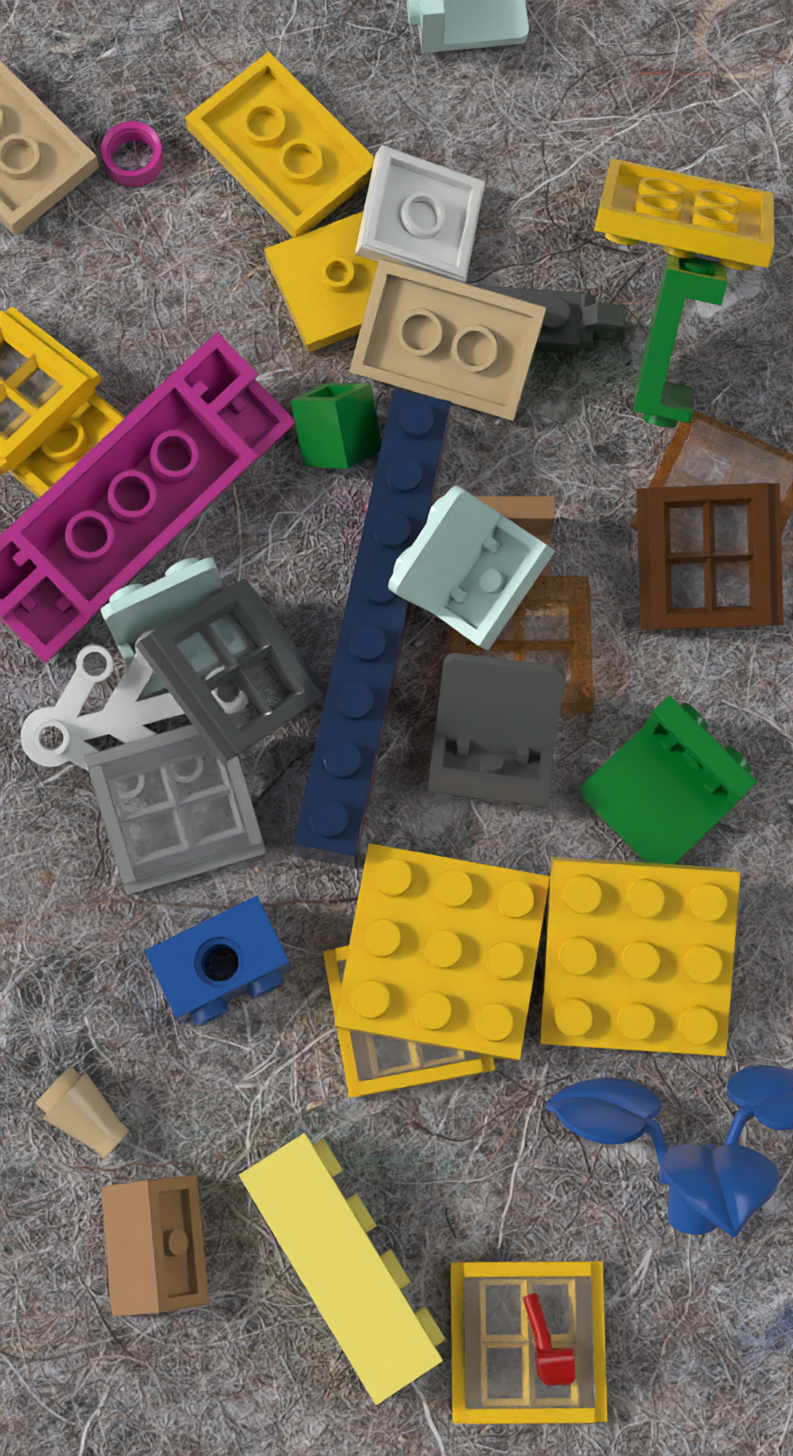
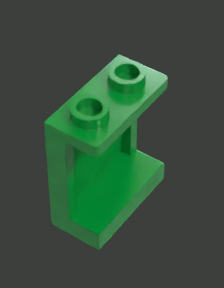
(682, 278)

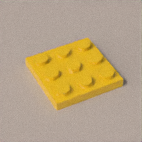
(687, 215)
(442, 952)
(639, 956)

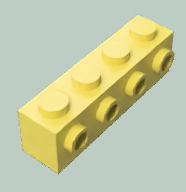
(342, 1268)

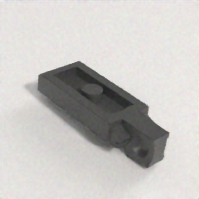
(570, 319)

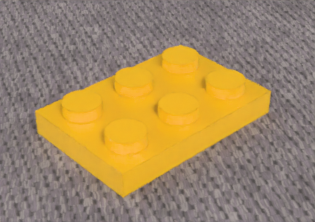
(282, 145)

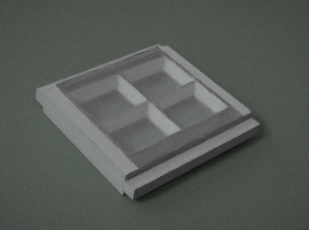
(173, 808)

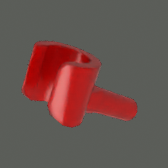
(553, 1365)

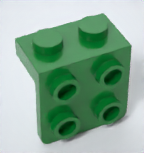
(668, 784)

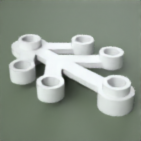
(120, 717)

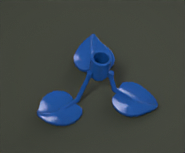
(704, 1182)

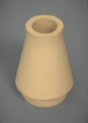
(82, 1112)

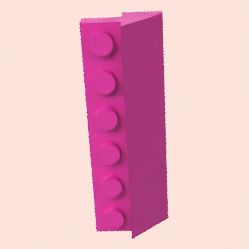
(134, 495)

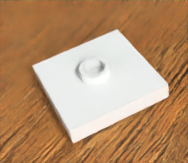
(420, 215)

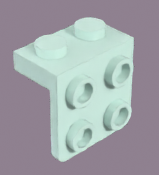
(468, 23)
(469, 566)
(154, 605)

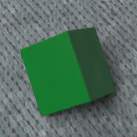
(336, 425)

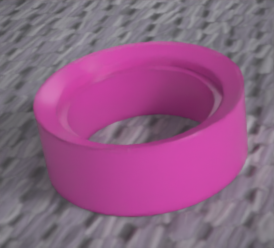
(127, 132)

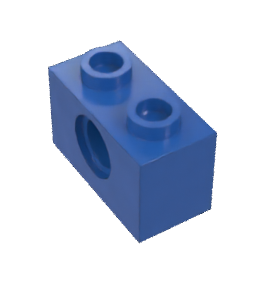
(183, 959)

